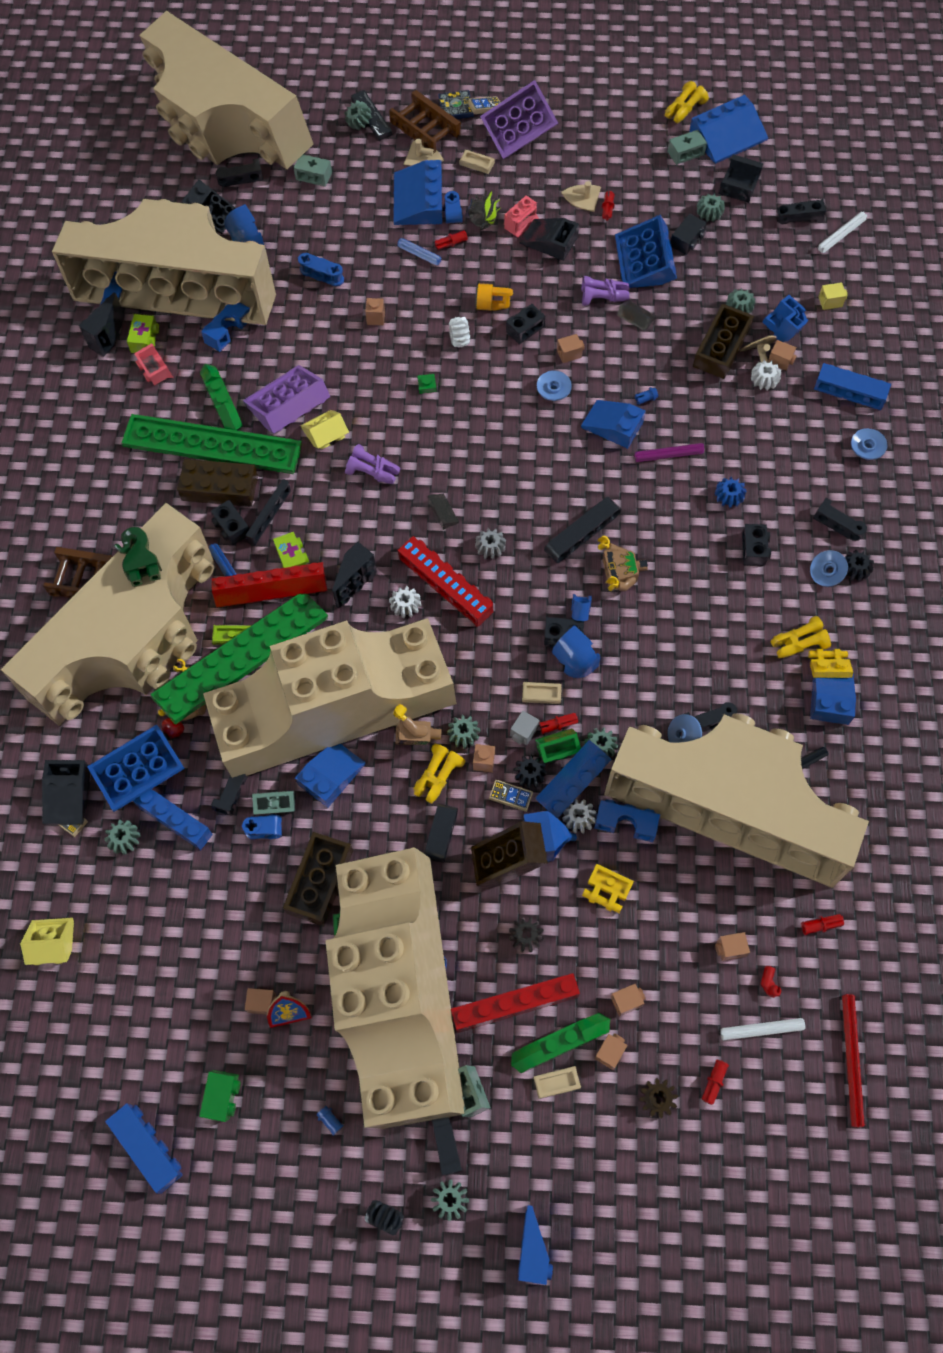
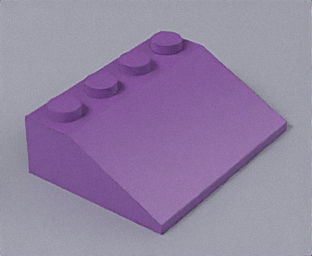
(519, 119)
(287, 398)

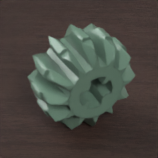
(358, 115)
(710, 207)
(741, 300)
(460, 725)
(605, 738)
(117, 833)
(444, 1205)

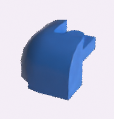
(241, 226)
(786, 319)
(576, 654)

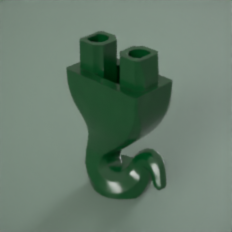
(138, 559)

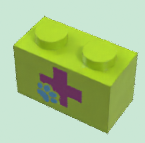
(142, 332)
(290, 551)

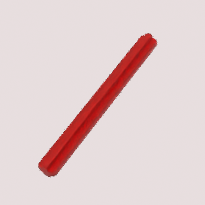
(853, 1061)

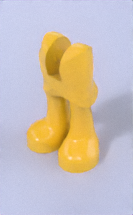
(682, 109)
(794, 646)
(430, 780)

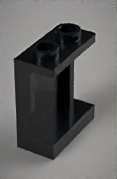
(741, 178)

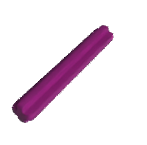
(669, 452)

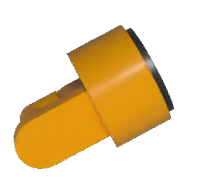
(485, 294)

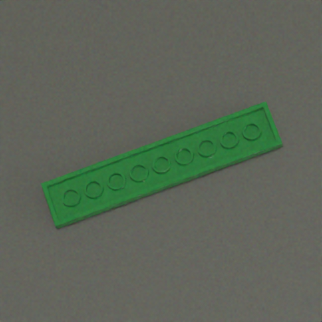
(211, 443)
(237, 656)

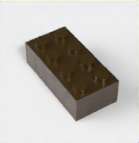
(723, 341)
(217, 482)
(509, 854)
(316, 879)

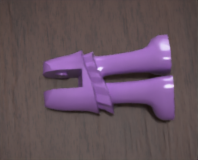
(613, 290)
(382, 466)

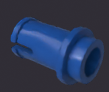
(645, 396)
(329, 1120)

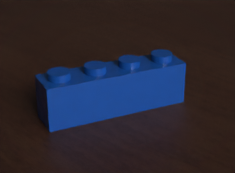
(852, 386)
(573, 779)
(174, 818)
(144, 1148)

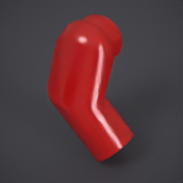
(768, 984)

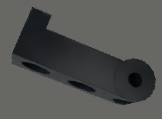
(239, 174)
(801, 212)
(839, 521)
(711, 719)
(230, 795)
(446, 1146)

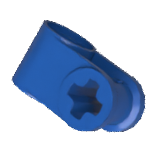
(453, 211)
(581, 607)
(265, 827)

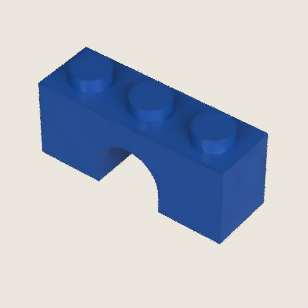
(215, 332)
(644, 820)

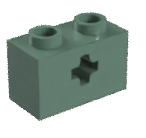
(687, 147)
(313, 170)
(273, 802)
(473, 1092)

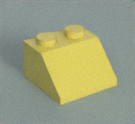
(325, 429)
(48, 941)

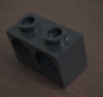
(525, 323)
(231, 522)
(752, 544)
(560, 626)

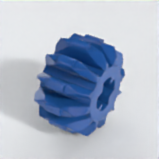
(730, 492)

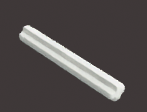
(842, 232)
(762, 1029)

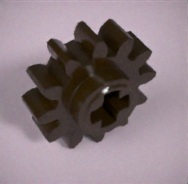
(666, 1095)

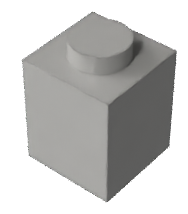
(524, 728)

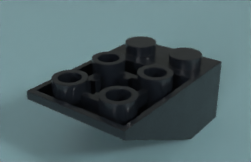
(218, 206)
(551, 236)
(103, 325)
(355, 570)
(64, 792)

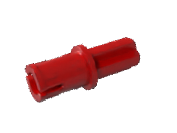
(608, 205)
(451, 240)
(558, 723)
(822, 924)
(715, 1082)

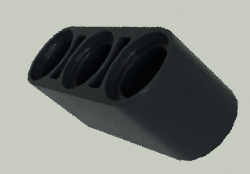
(441, 832)

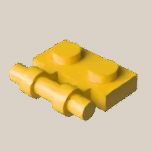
(830, 668)
(611, 883)

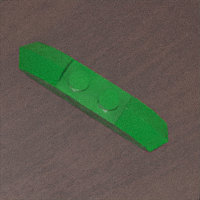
(220, 397)
(560, 1042)

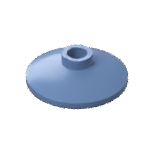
(555, 380)
(872, 439)
(824, 561)
(688, 725)

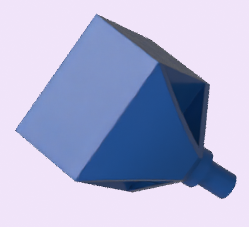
(554, 832)

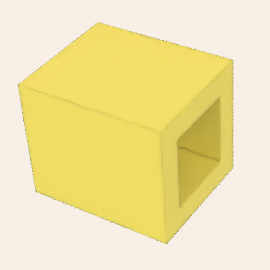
(832, 296)

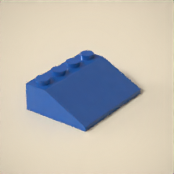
(730, 128)
(418, 194)
(646, 254)
(135, 768)

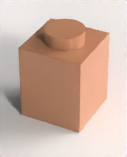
(375, 311)
(570, 348)
(782, 355)
(484, 758)
(732, 946)
(628, 999)
(259, 1000)
(611, 1051)

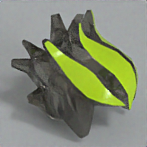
(483, 210)

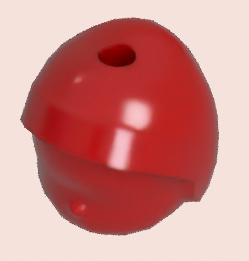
(171, 730)

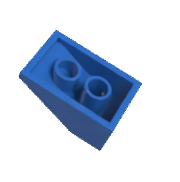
(614, 421)
(833, 700)
(329, 773)
(534, 1260)

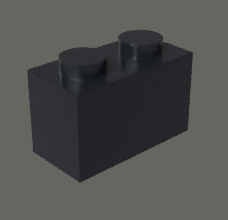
(688, 234)

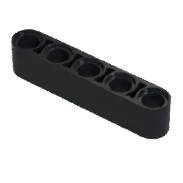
(582, 529)

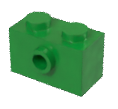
(558, 745)
(219, 1096)

